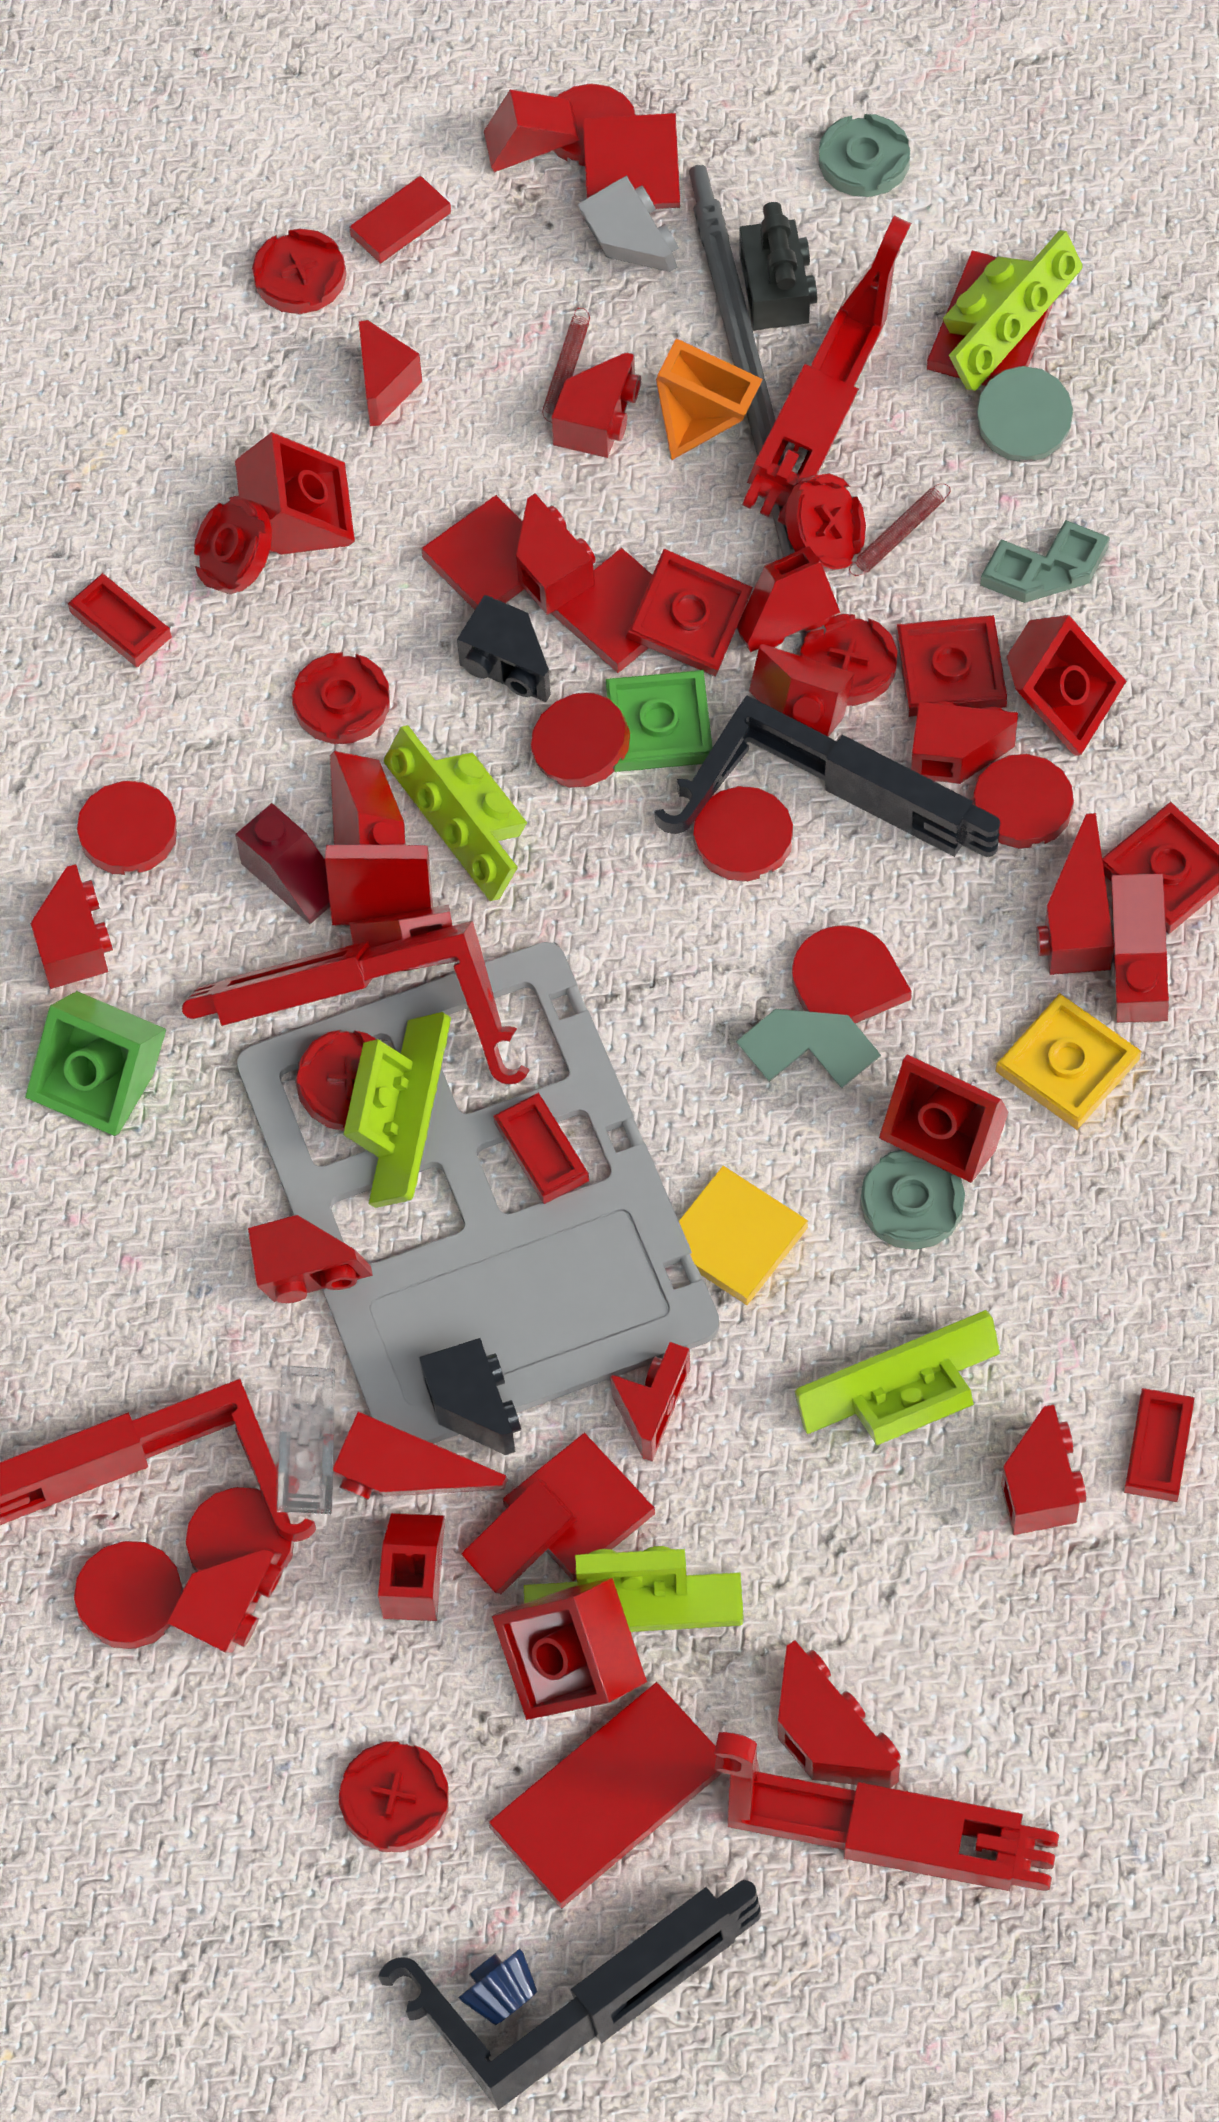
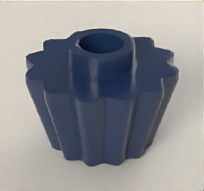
(500, 1987)

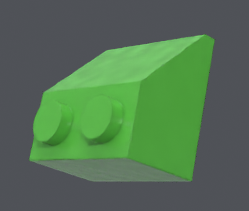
(94, 1061)

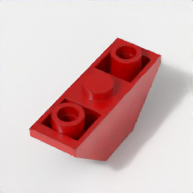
(828, 1727)

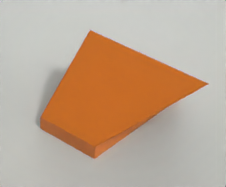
(701, 396)

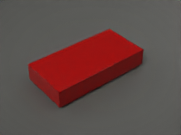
(400, 219)
(119, 620)
(541, 1148)
(1159, 1445)
(519, 1536)

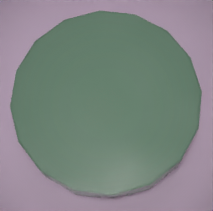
(864, 155)
(1024, 414)
(911, 1201)

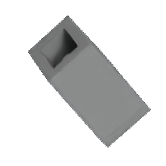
(625, 229)

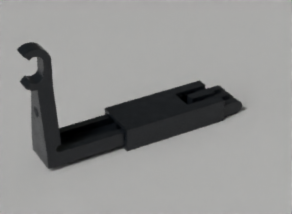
(849, 773)
(601, 2001)

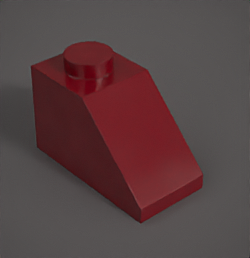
(285, 862)

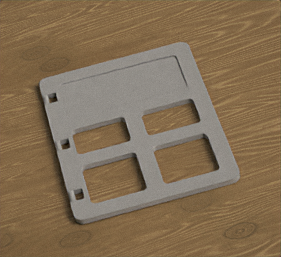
(549, 1289)

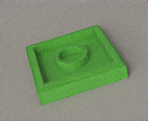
(664, 719)

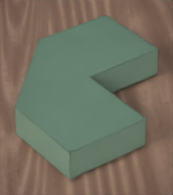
(1032, 576)
(790, 1033)

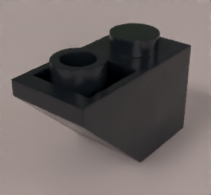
(505, 648)
(466, 1395)

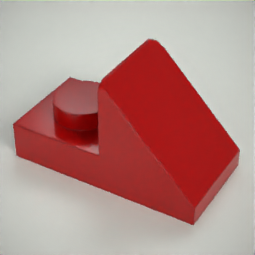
(650, 1407)

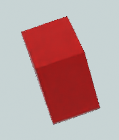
(528, 127)
(389, 371)

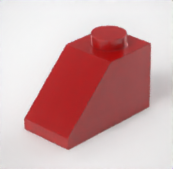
(801, 688)

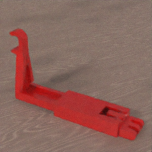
(827, 387)
(353, 969)
(124, 1444)
(884, 1824)

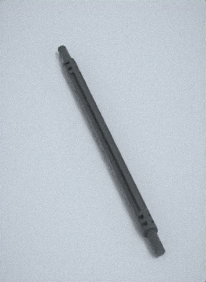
(735, 318)

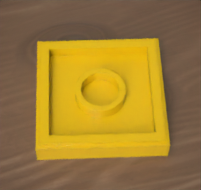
(1068, 1061)
(739, 1234)

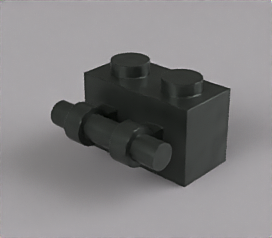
(775, 271)

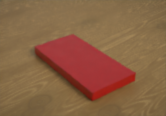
(607, 1795)

